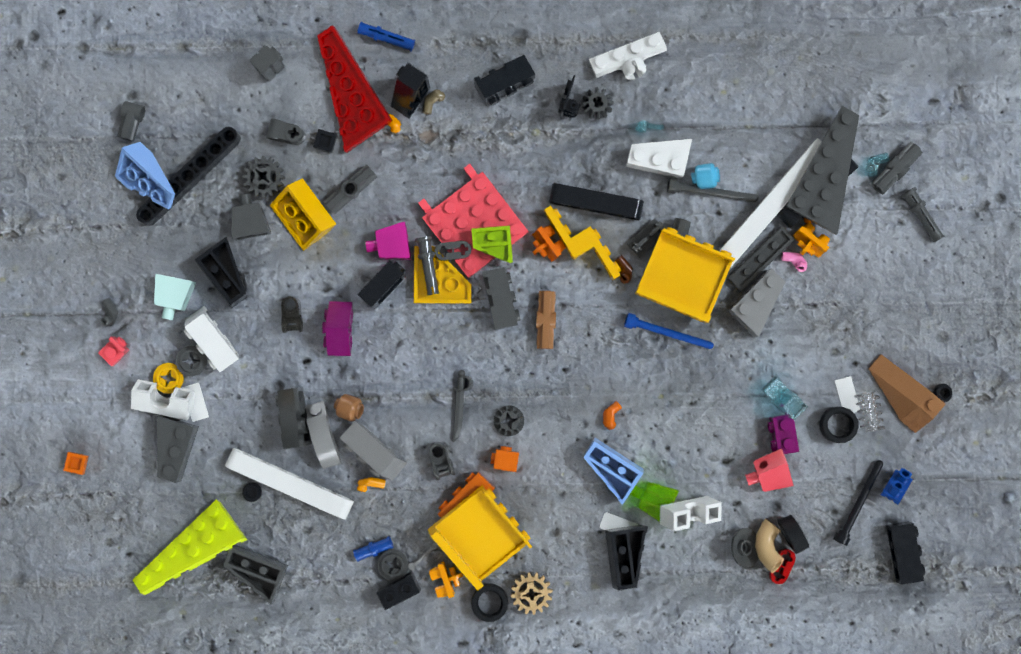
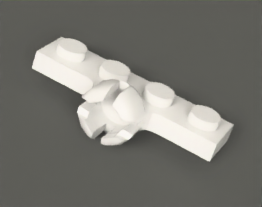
(628, 57)

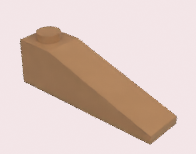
(909, 398)

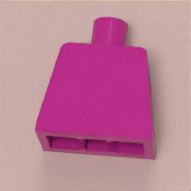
(391, 242)

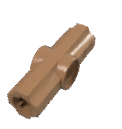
(546, 320)

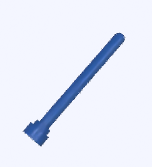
(632, 322)

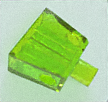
(652, 497)

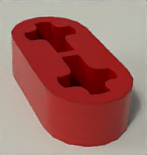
(786, 568)

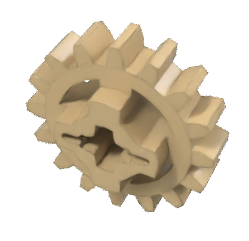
(532, 600)

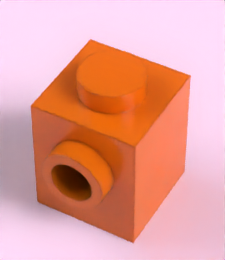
(505, 459)

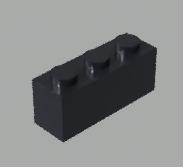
(905, 552)

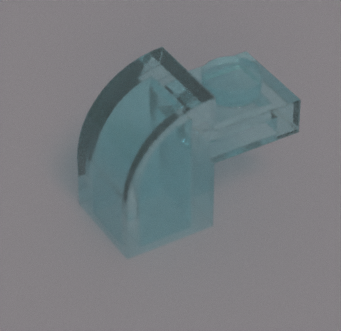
(784, 399)

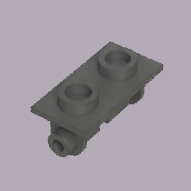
(646, 238)

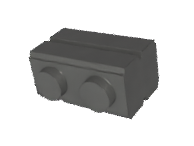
(268, 62)

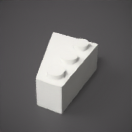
(662, 158)
(210, 340)

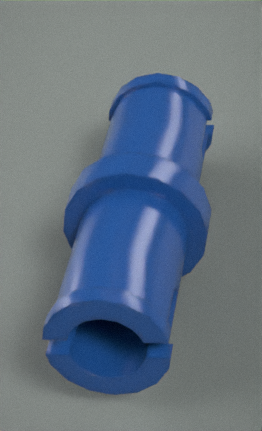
(373, 549)

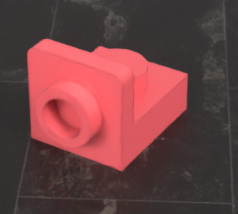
(113, 350)

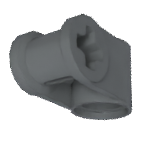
(282, 132)
(441, 462)

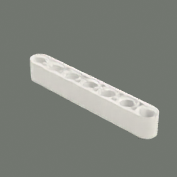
(289, 483)

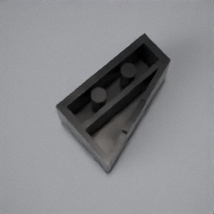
(504, 80)

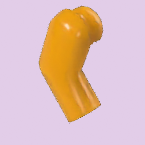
(395, 124)
(370, 481)

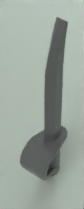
(460, 402)

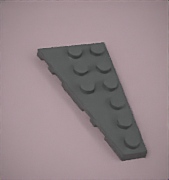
(824, 183)

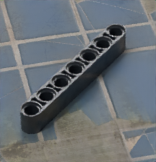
(198, 173)

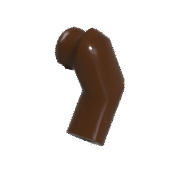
(626, 269)

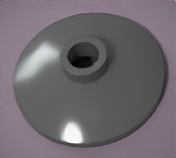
(744, 548)

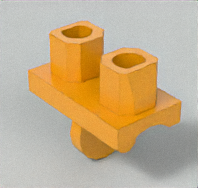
(809, 242)
(441, 572)

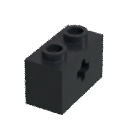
(398, 591)

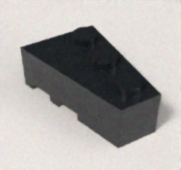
(409, 90)
(222, 271)
(625, 555)

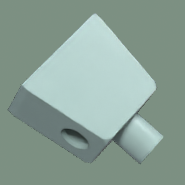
(172, 294)

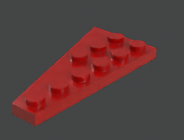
(353, 98)

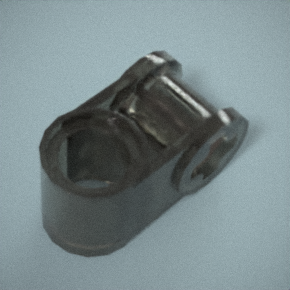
(291, 316)

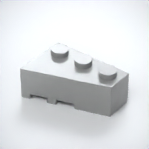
(757, 302)

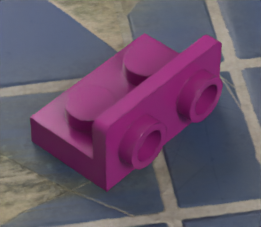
(783, 434)

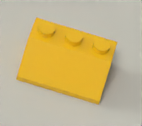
(302, 214)

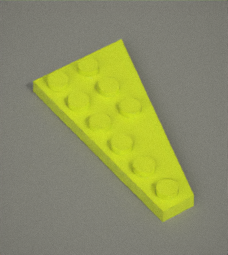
(197, 544)

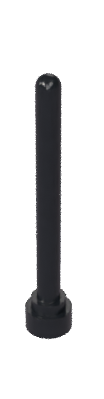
(843, 535)

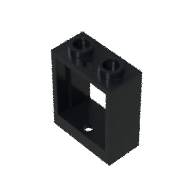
(382, 284)

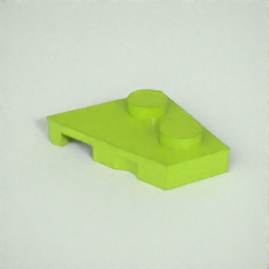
(494, 242)

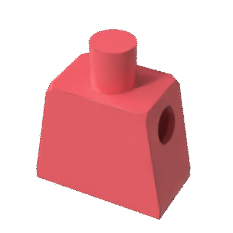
(771, 472)

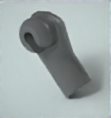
(111, 314)

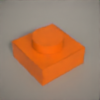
(76, 463)

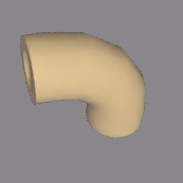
(766, 546)

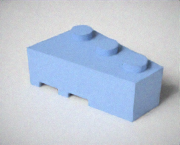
(613, 468)

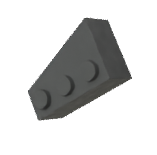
(501, 298)
(173, 447)
(257, 571)

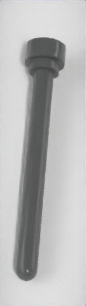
(676, 186)

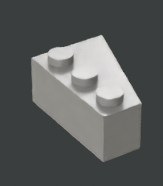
(372, 451)

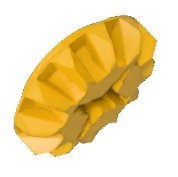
(164, 370)

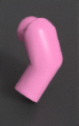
(796, 259)

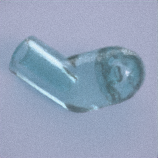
(874, 162)

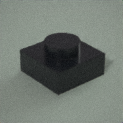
(325, 141)

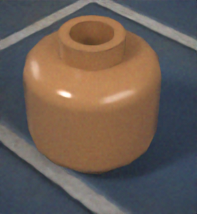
(349, 407)

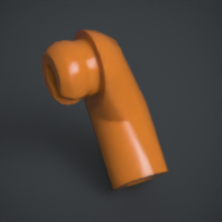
(609, 415)

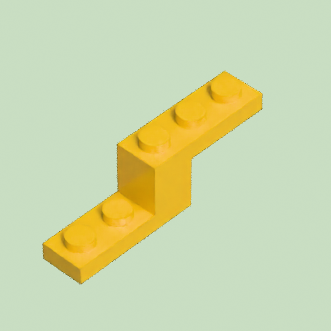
(582, 242)

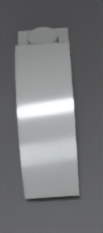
(321, 435)

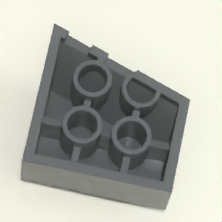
(293, 418)

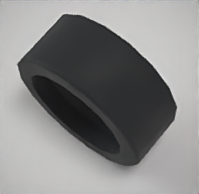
(853, 424)
(793, 534)
(490, 617)

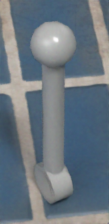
(412, 565)

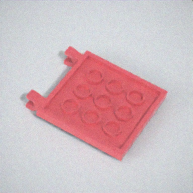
(468, 208)

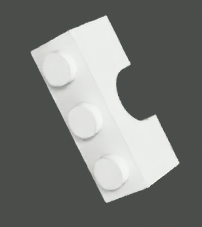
(147, 399)
(679, 514)

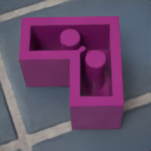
(338, 328)

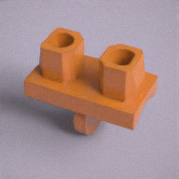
(545, 245)

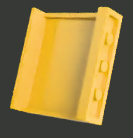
(684, 275)
(479, 535)

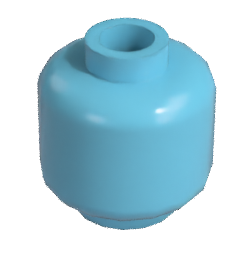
(706, 176)

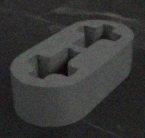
(454, 255)

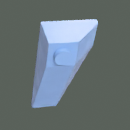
(141, 171)

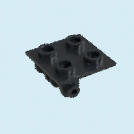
(567, 106)

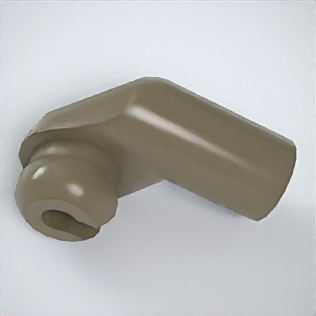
(430, 99)

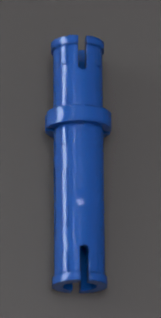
(378, 33)

